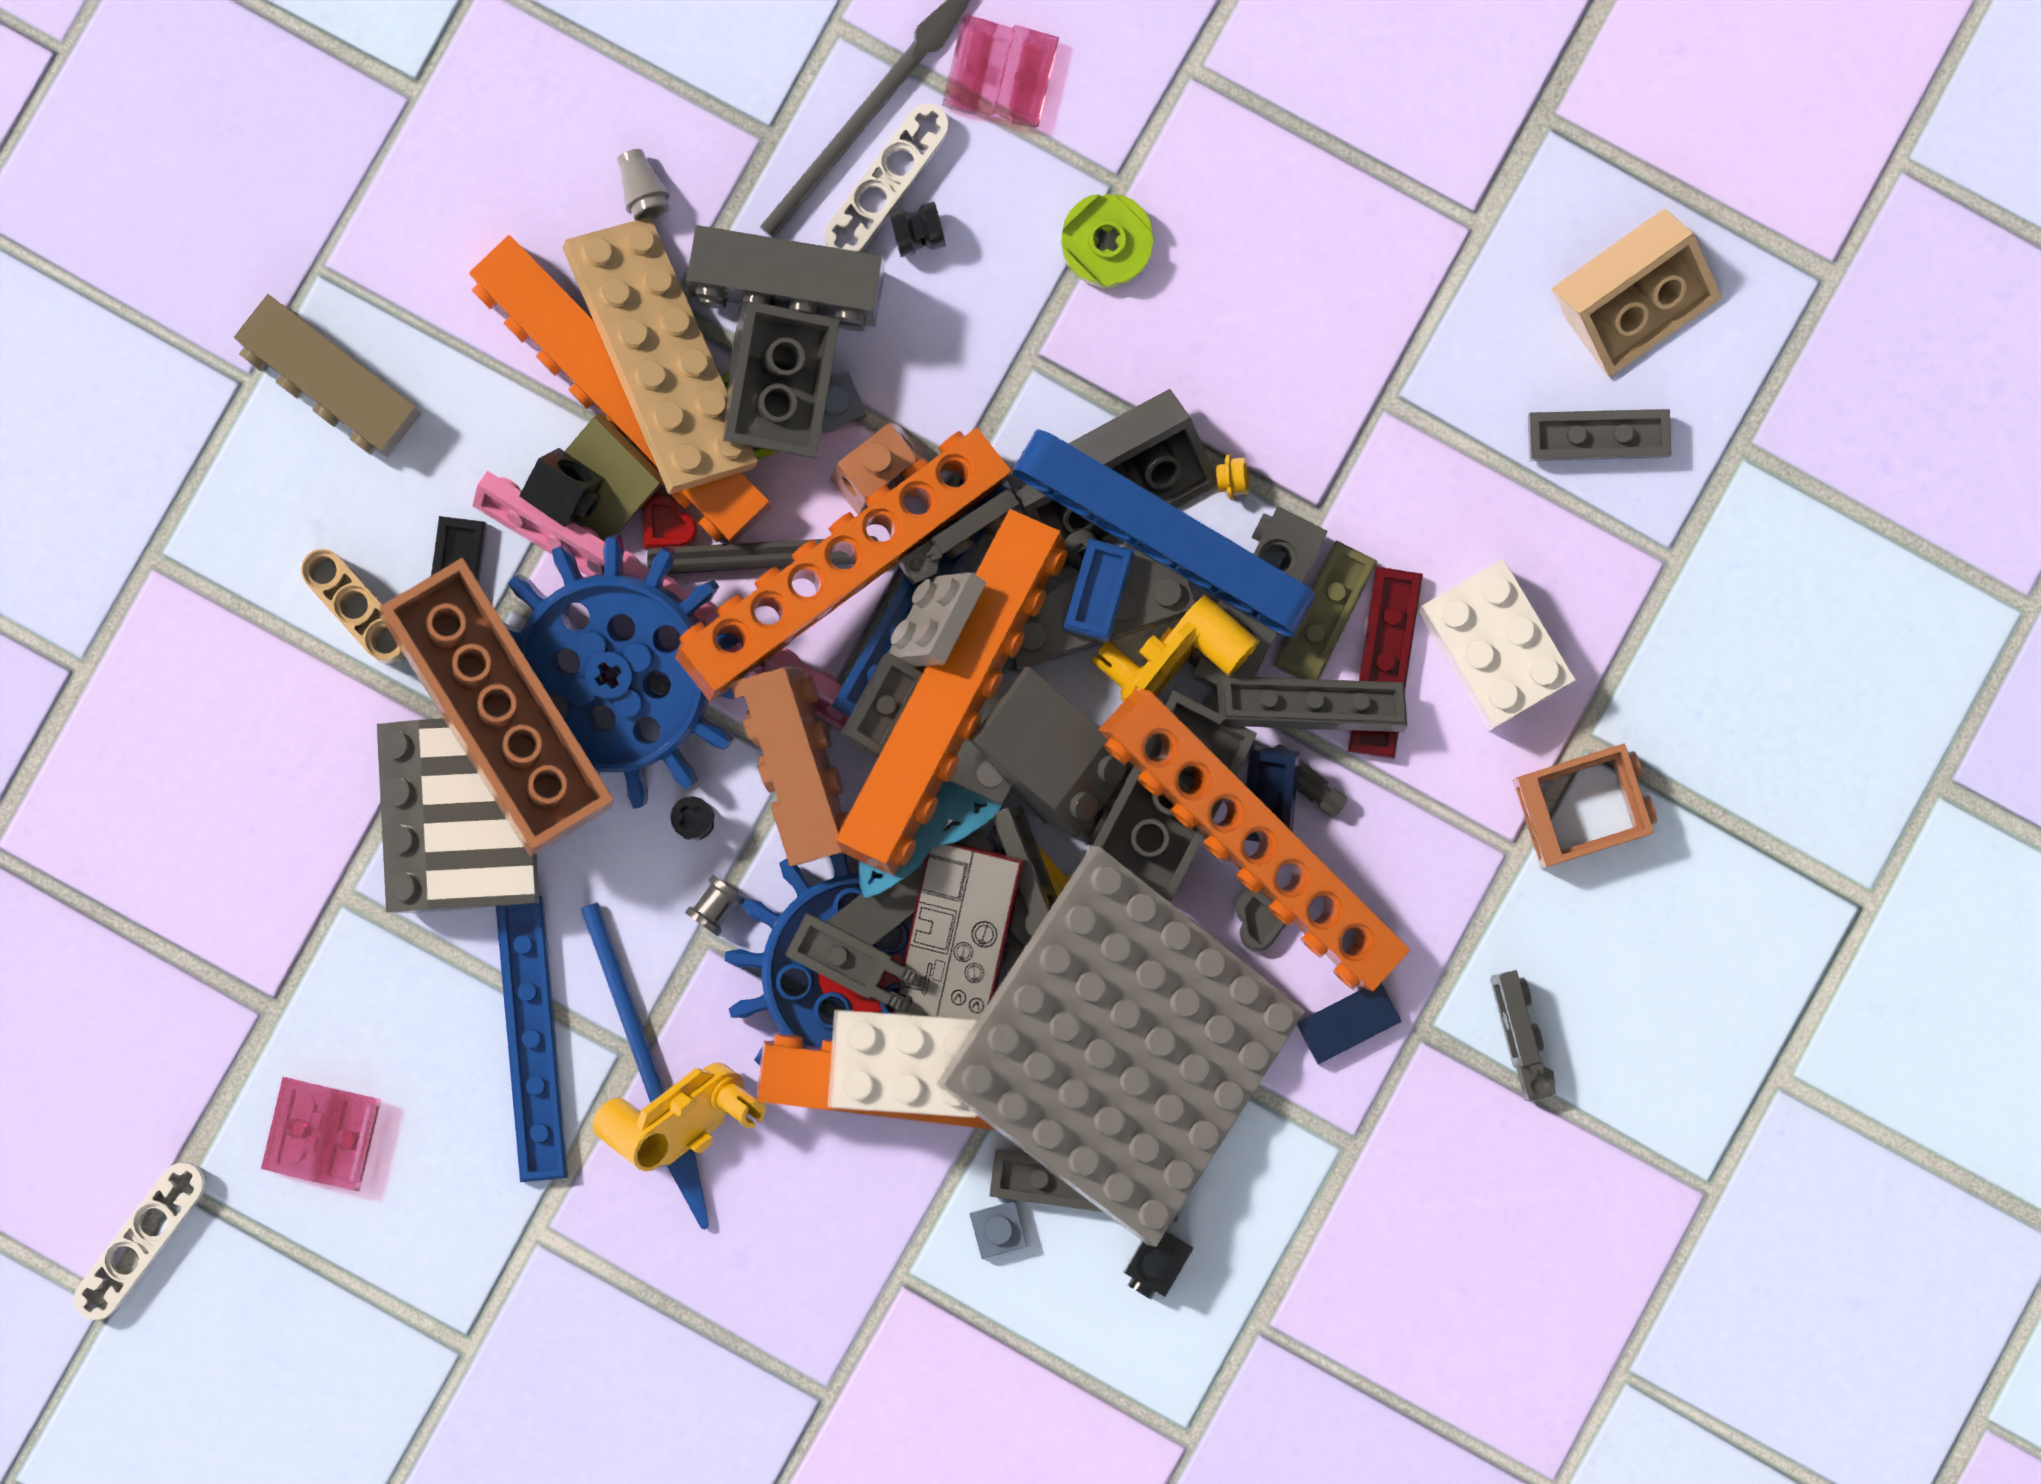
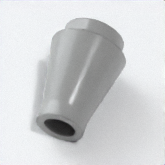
(641, 186)

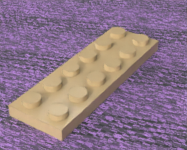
(657, 353)

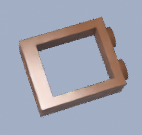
(1538, 820)

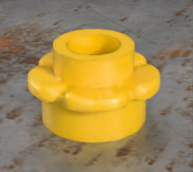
(1233, 477)

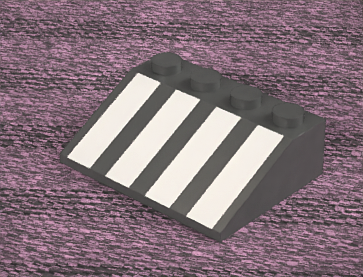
(443, 828)

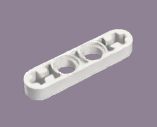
(882, 178)
(144, 1244)

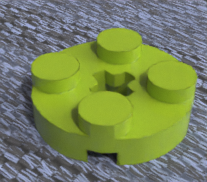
(1107, 213)

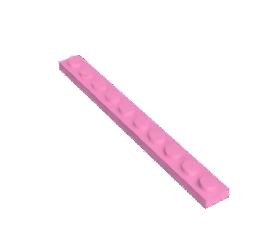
(501, 501)

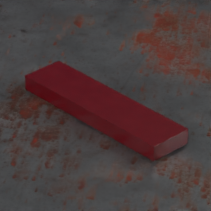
(1387, 647)

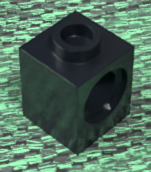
(562, 488)
(1177, 1252)

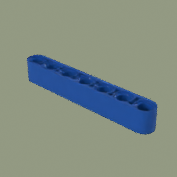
(1164, 533)

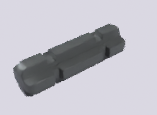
(1315, 788)

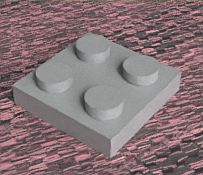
(936, 618)

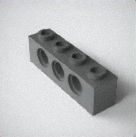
(1300, 543)

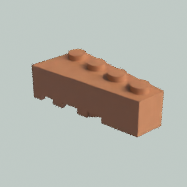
(794, 761)

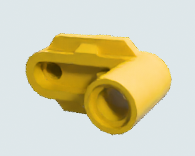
(1202, 627)
(677, 1118)

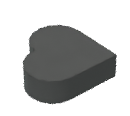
(1258, 925)

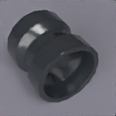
(917, 229)

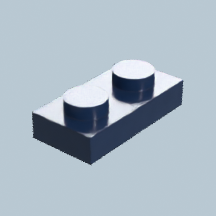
(1274, 782)

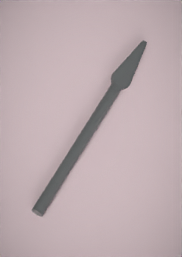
(928, 37)

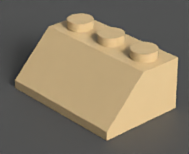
(1637, 292)

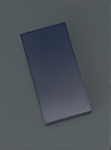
(1348, 1023)

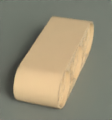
(338, 592)

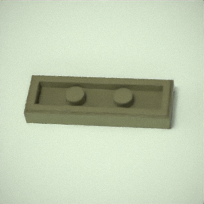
(1337, 594)

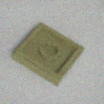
(626, 473)

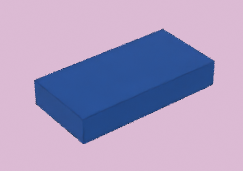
(1099, 590)

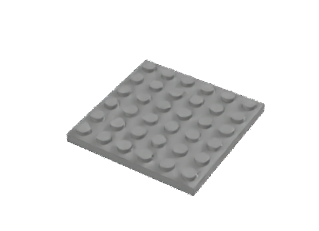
(1121, 1046)

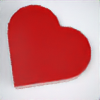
(666, 524)

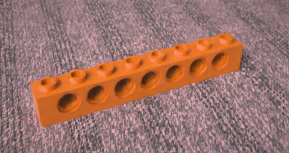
(981, 474)
(1376, 946)

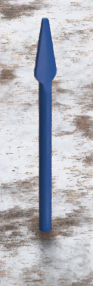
(685, 1167)

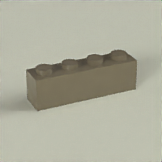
(327, 376)

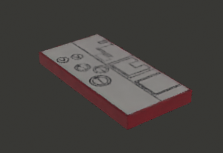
(960, 930)

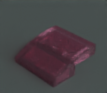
(1000, 71)
(321, 1134)

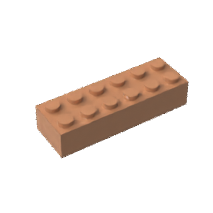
(496, 707)

